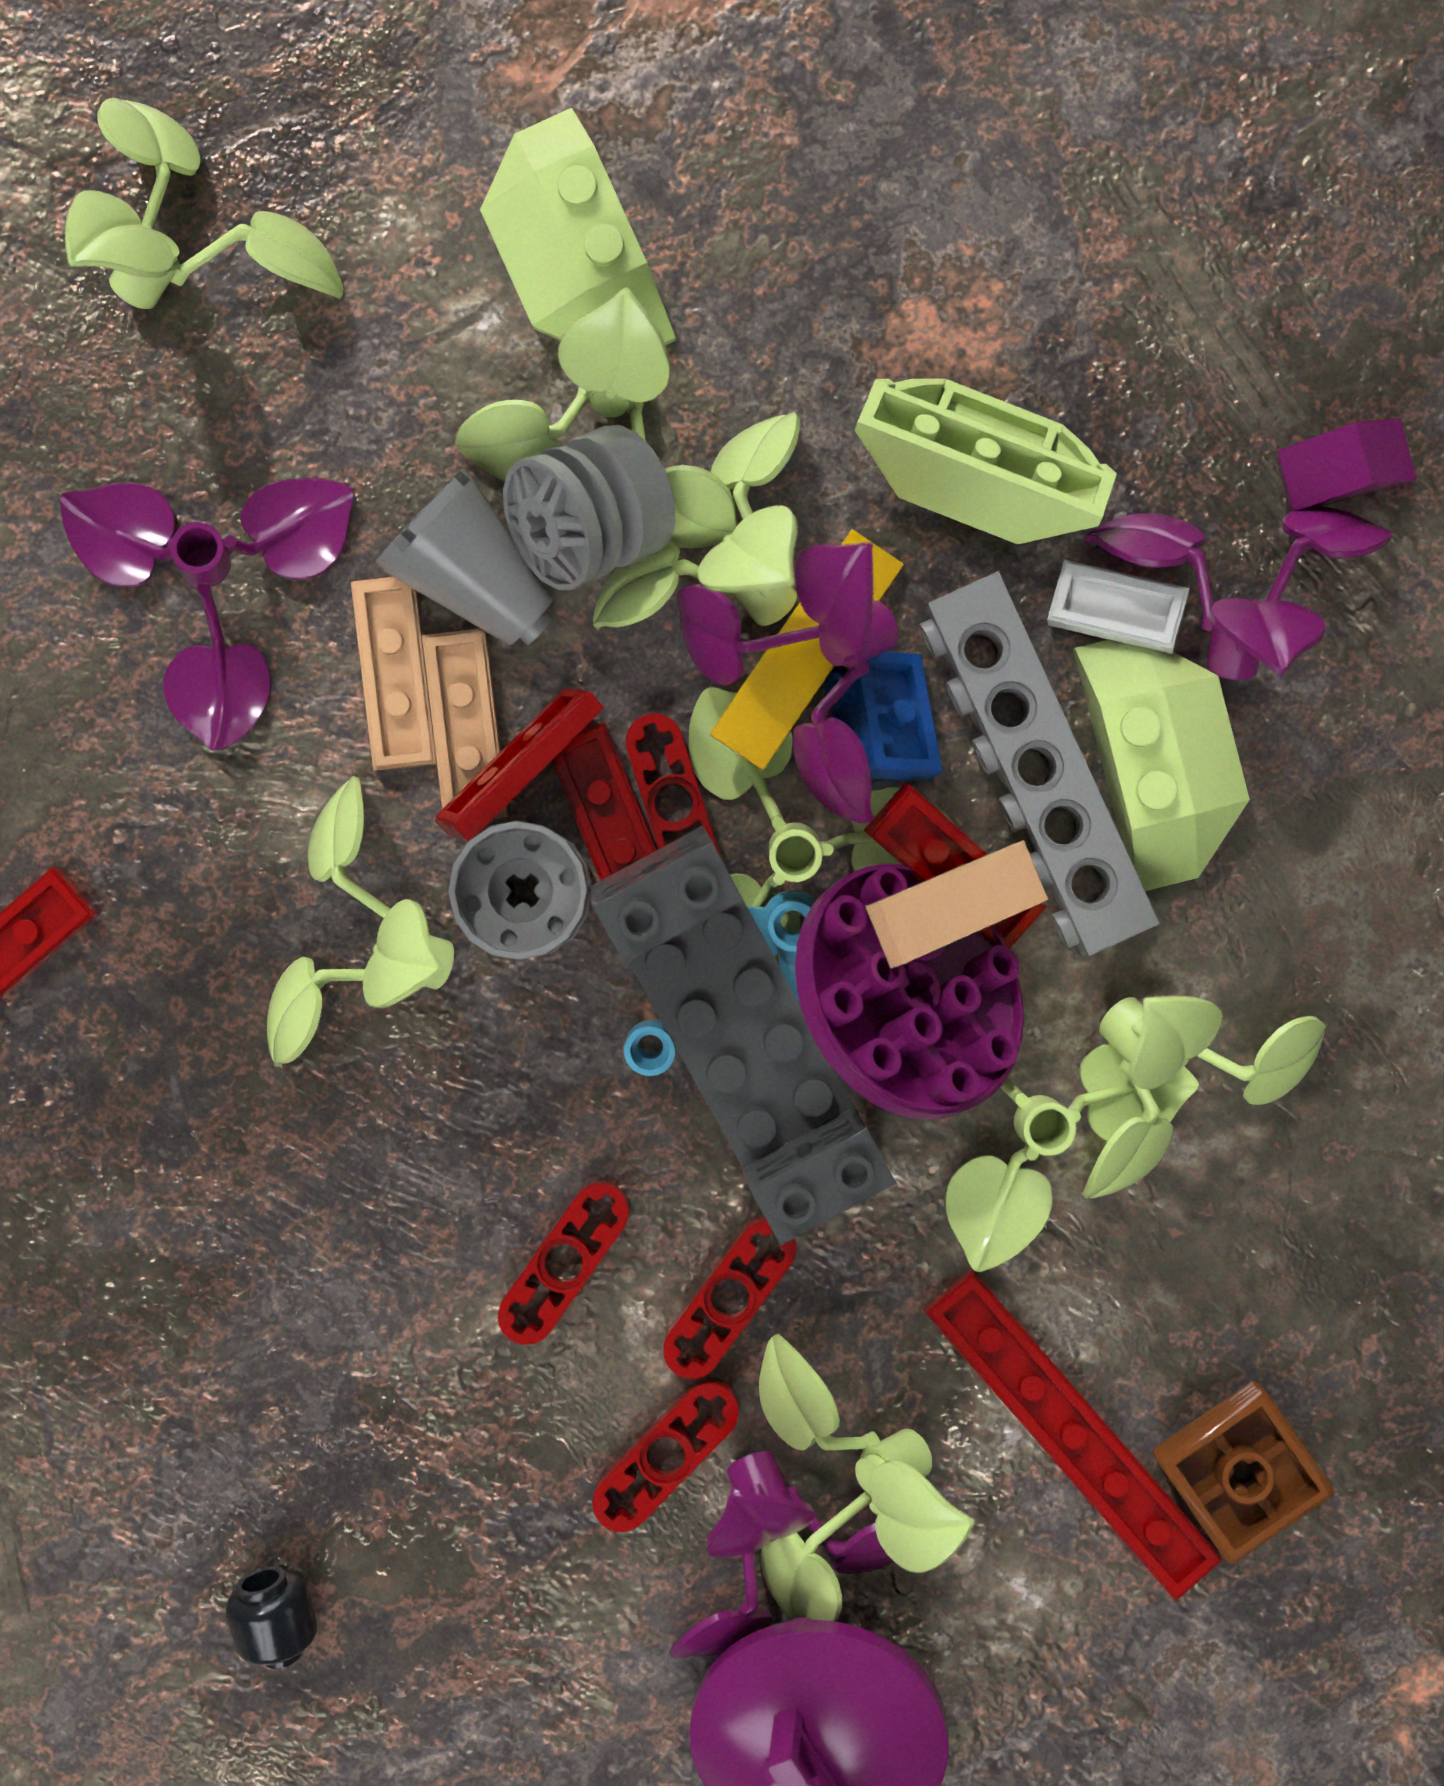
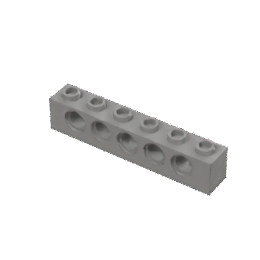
(988, 611)

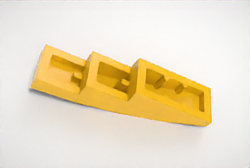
(787, 679)

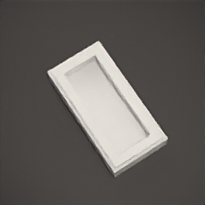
(1118, 606)

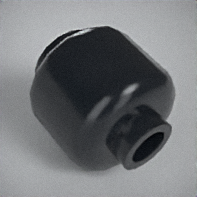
(271, 1617)

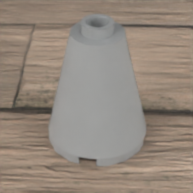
(469, 564)

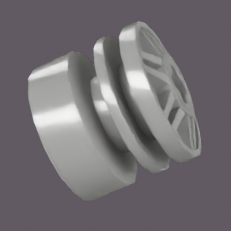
(589, 506)
(483, 890)

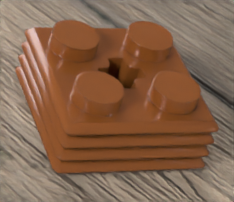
(1283, 1480)

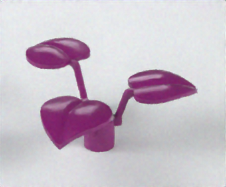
(128, 524)
(837, 594)
(1241, 628)
(760, 1513)

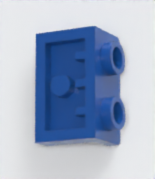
(891, 717)

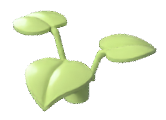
(144, 261)
(618, 367)
(749, 563)
(794, 847)
(404, 950)
(1161, 1040)
(1004, 1207)
(912, 1520)

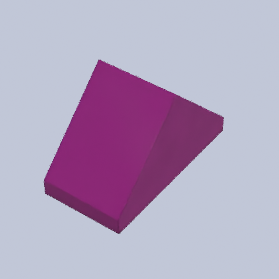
(1345, 463)

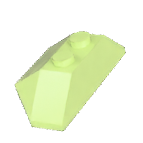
(565, 229)
(983, 460)
(1163, 756)

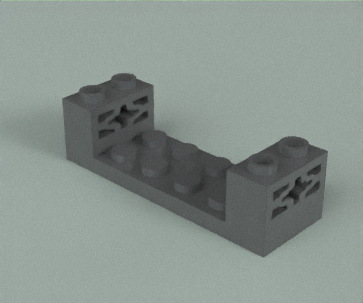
(741, 1034)

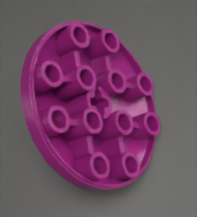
(914, 1034)
(818, 1710)

